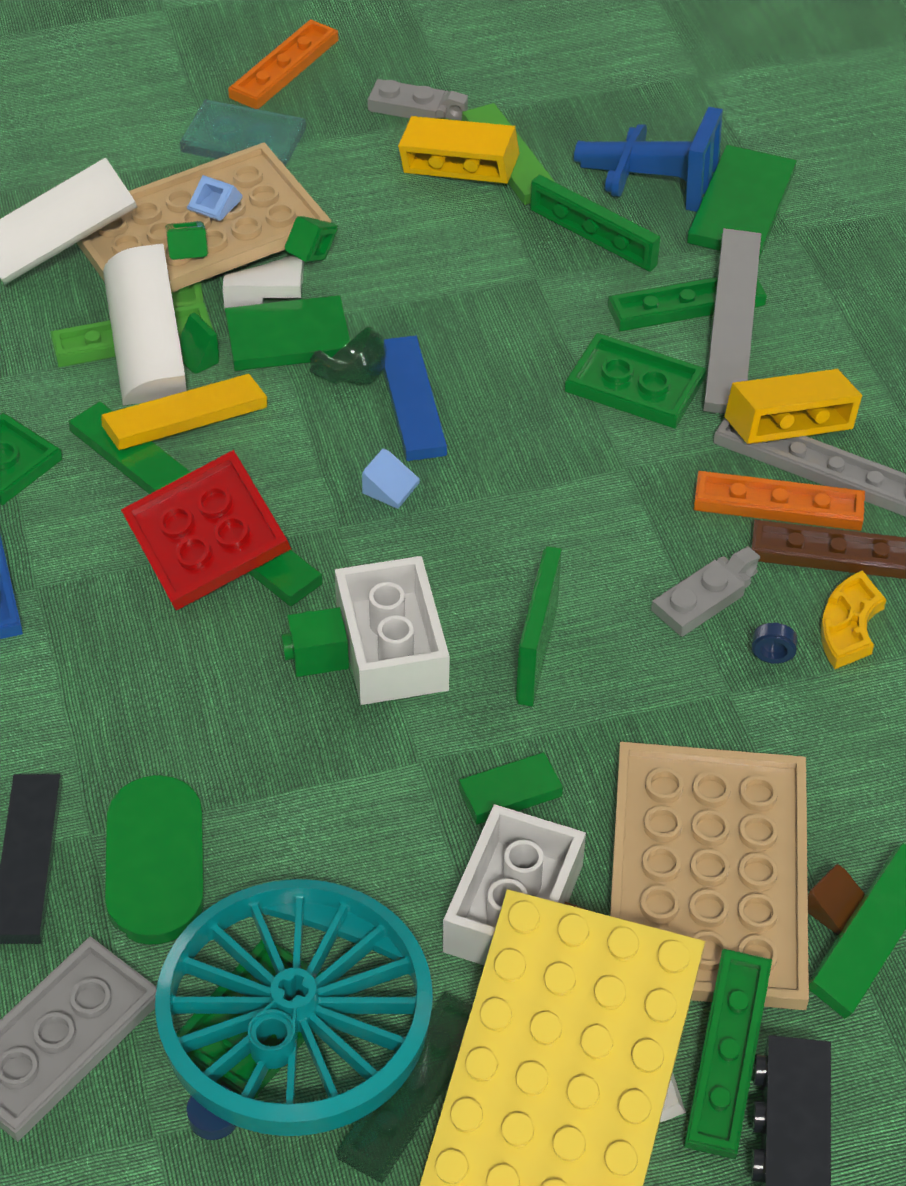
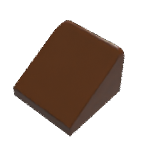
(834, 899)

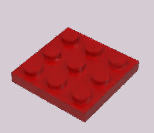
(205, 529)

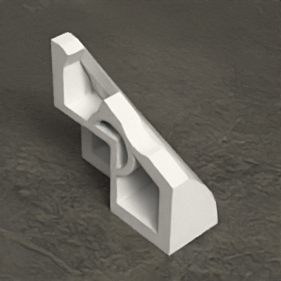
(272, 280)

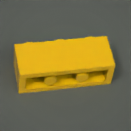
(459, 149)
(792, 406)

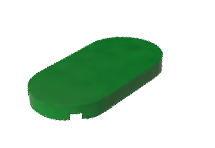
(154, 859)

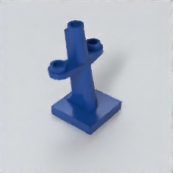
(684, 159)

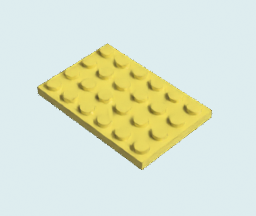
(565, 1051)

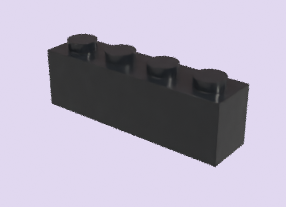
(793, 1113)

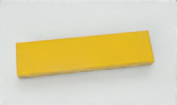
(183, 411)

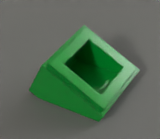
(310, 238)
(186, 240)
(198, 345)

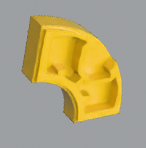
(846, 620)

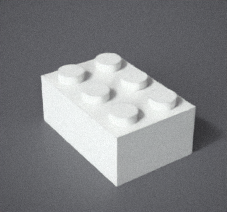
(392, 630)
(514, 855)

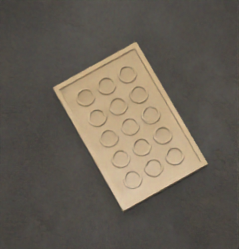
(247, 233)
(717, 855)

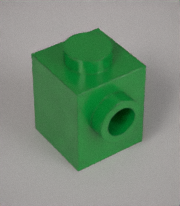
(316, 642)

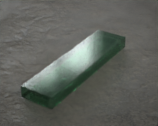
(384, 1133)

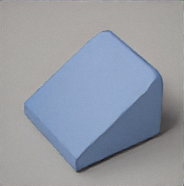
(214, 198)
(388, 479)

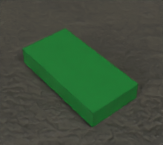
(511, 786)

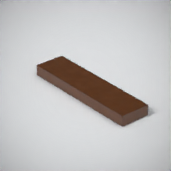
(829, 549)

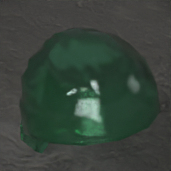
(356, 362)

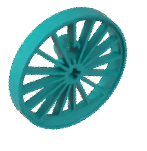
(294, 1004)

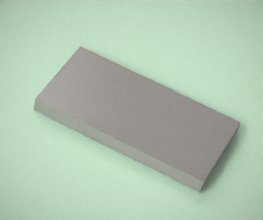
(66, 1031)

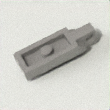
(412, 100)
(706, 591)

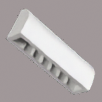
(61, 218)
(143, 325)

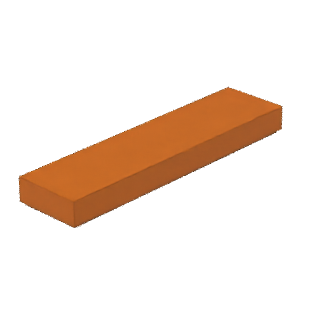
(283, 64)
(779, 500)

